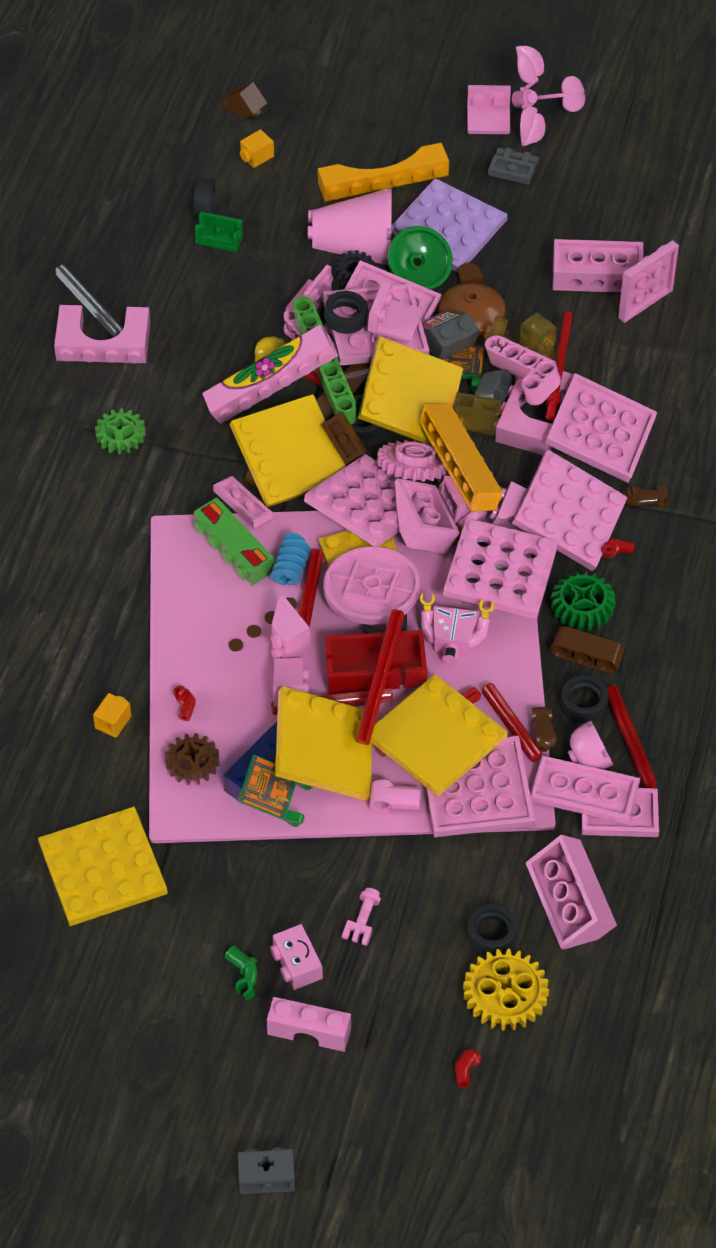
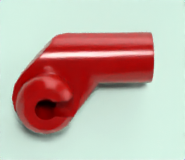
(616, 546)
(186, 700)
(463, 1064)

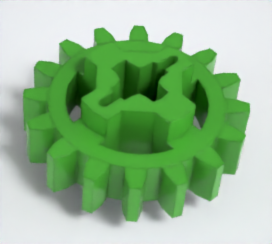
(120, 431)

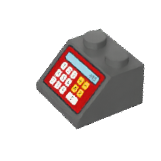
(450, 333)

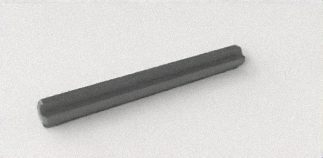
(88, 300)

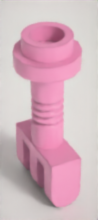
(369, 897)

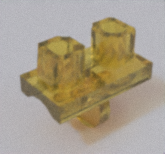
(498, 328)

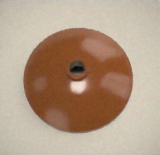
(475, 299)

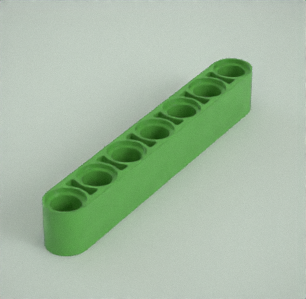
(329, 374)

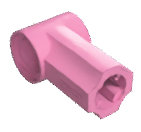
(387, 797)

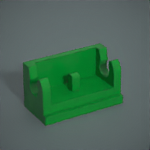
(219, 231)

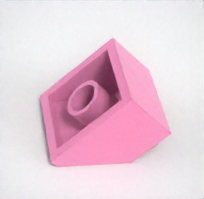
(289, 632)

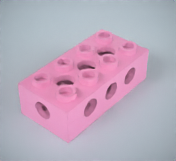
(593, 264)

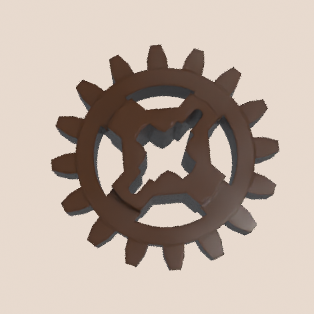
(181, 764)

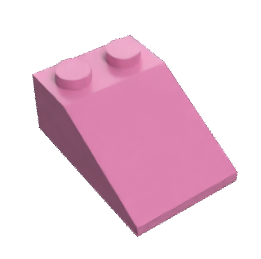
(424, 517)

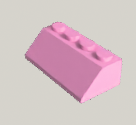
(570, 892)

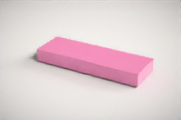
(243, 502)

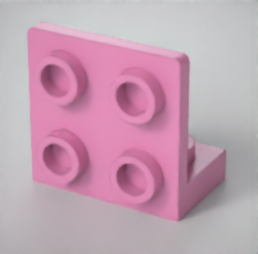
(488, 109)
(315, 289)
(393, 317)

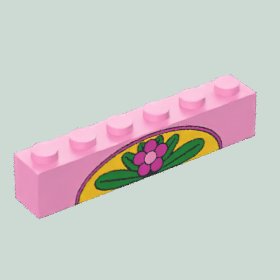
(270, 374)

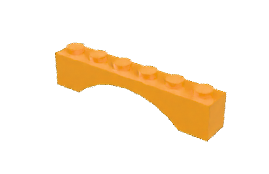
(343, 181)

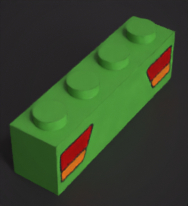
(233, 541)

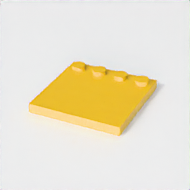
(402, 383)
(287, 449)
(437, 735)
(320, 744)

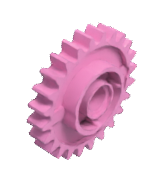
(411, 461)

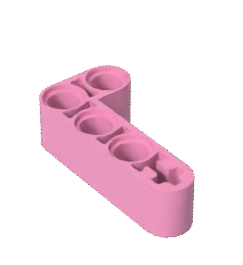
(537, 371)

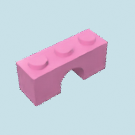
(326, 1025)

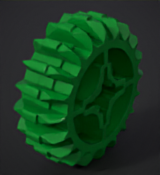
(584, 609)

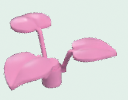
(532, 123)

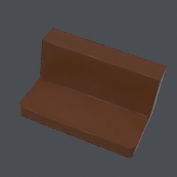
(344, 438)

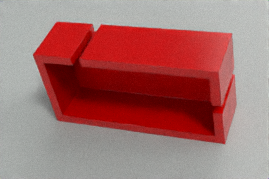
(354, 658)

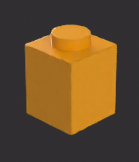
(256, 148)
(112, 715)

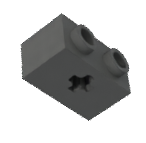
(256, 1180)

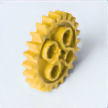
(505, 989)

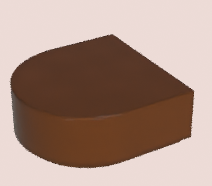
(469, 273)

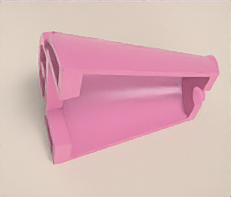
(354, 225)

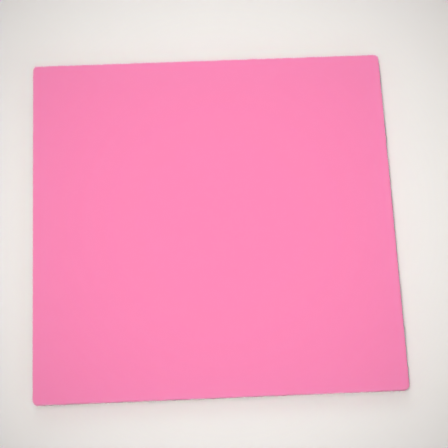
(204, 604)

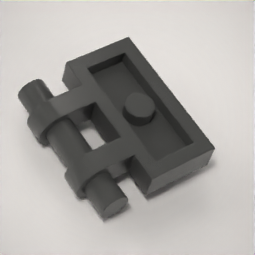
(513, 165)

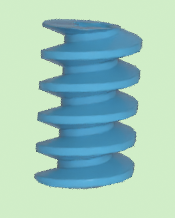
(290, 560)

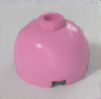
(588, 748)

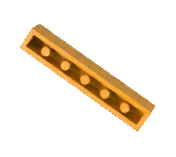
(460, 457)

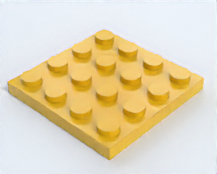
(102, 866)

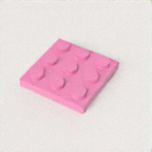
(648, 281)

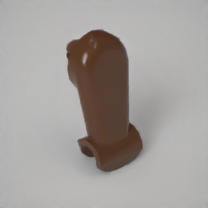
(642, 497)
(544, 731)

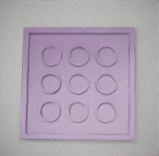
(455, 215)

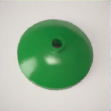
(428, 248)

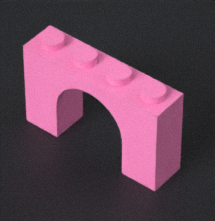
(126, 347)
(518, 429)

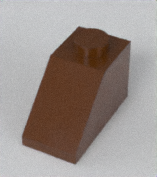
(244, 101)

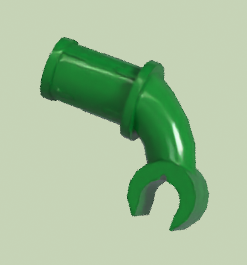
(247, 968)

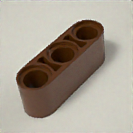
(587, 649)

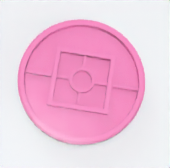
(370, 584)

